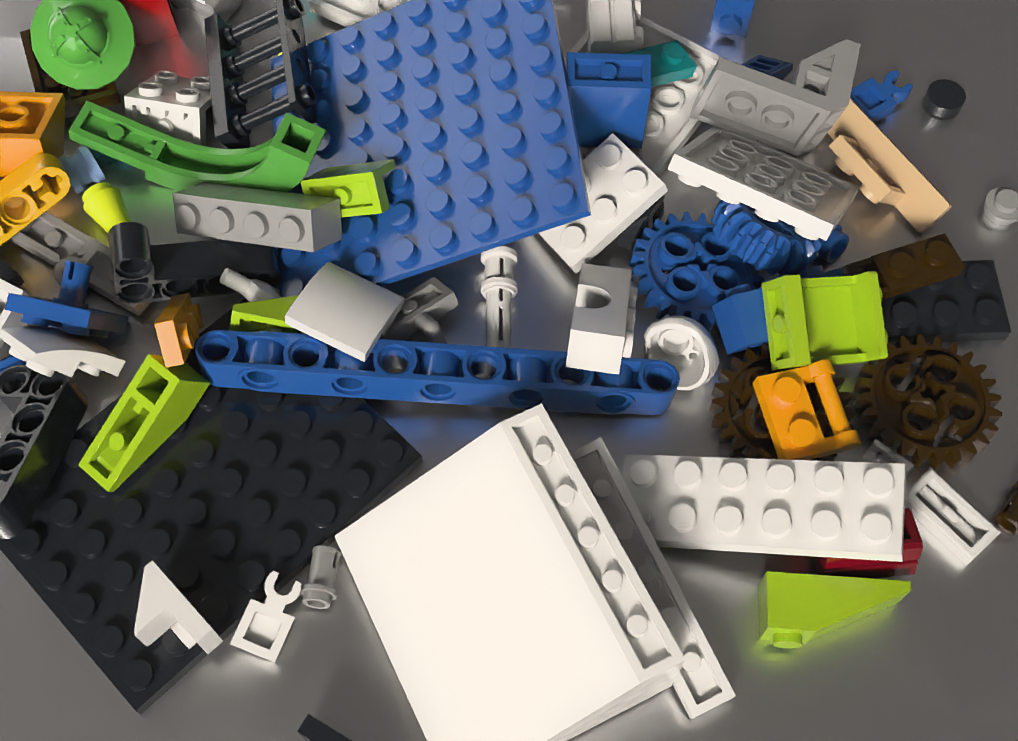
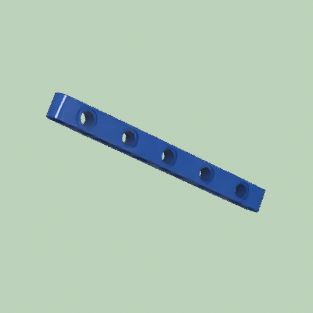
(433, 374)

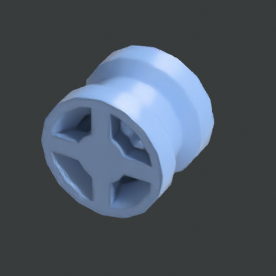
(82, 169)

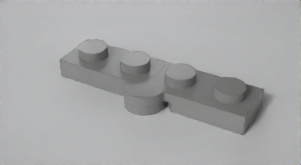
(58, 241)

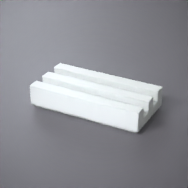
(944, 522)

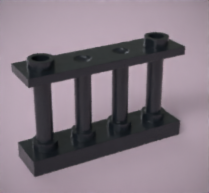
(227, 66)

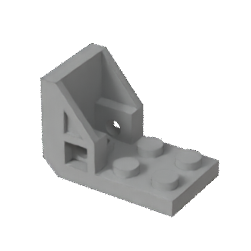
(778, 112)

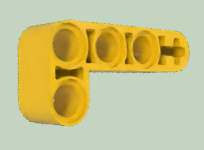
(34, 205)

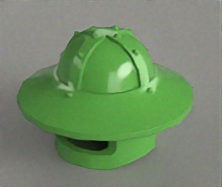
(83, 41)

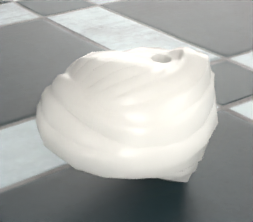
(684, 346)

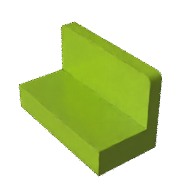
(357, 186)

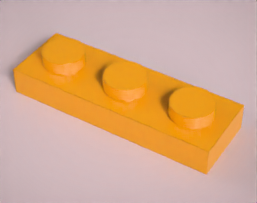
(178, 329)

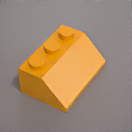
(30, 126)

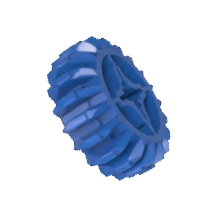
(763, 242)

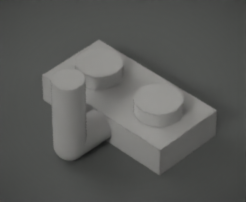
(422, 311)

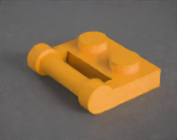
(793, 418)

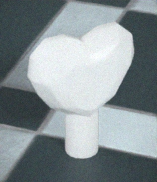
(251, 289)

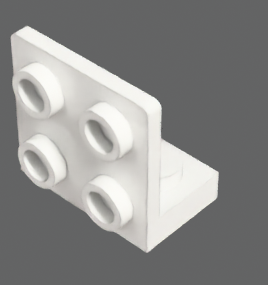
(172, 105)

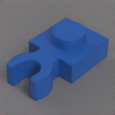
(880, 99)

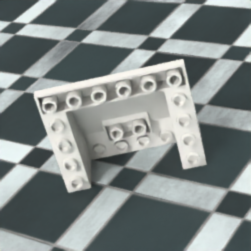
(508, 594)

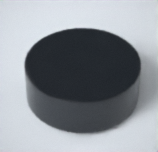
(944, 98)

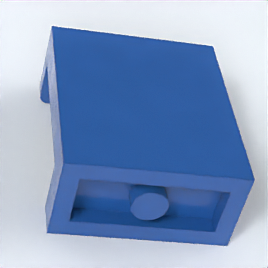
(609, 96)

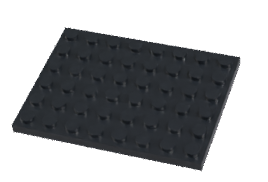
(214, 507)

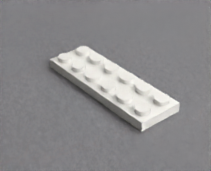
(771, 505)

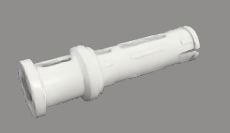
(499, 291)

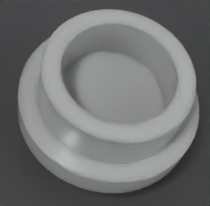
(1001, 206)

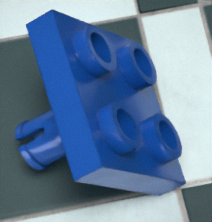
(69, 309)

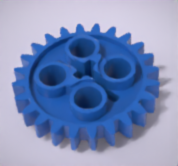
(687, 269)

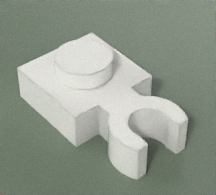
(265, 624)

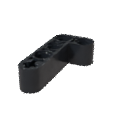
(165, 270)
(35, 440)

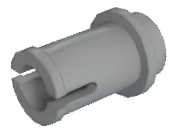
(321, 578)

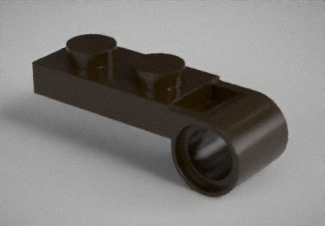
(911, 265)

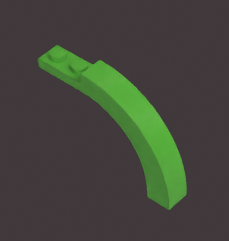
(181, 164)

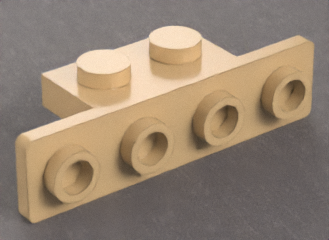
(884, 169)

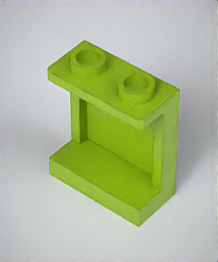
(824, 320)

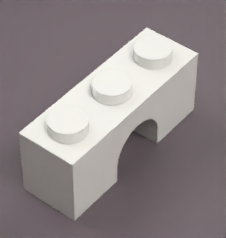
(602, 319)

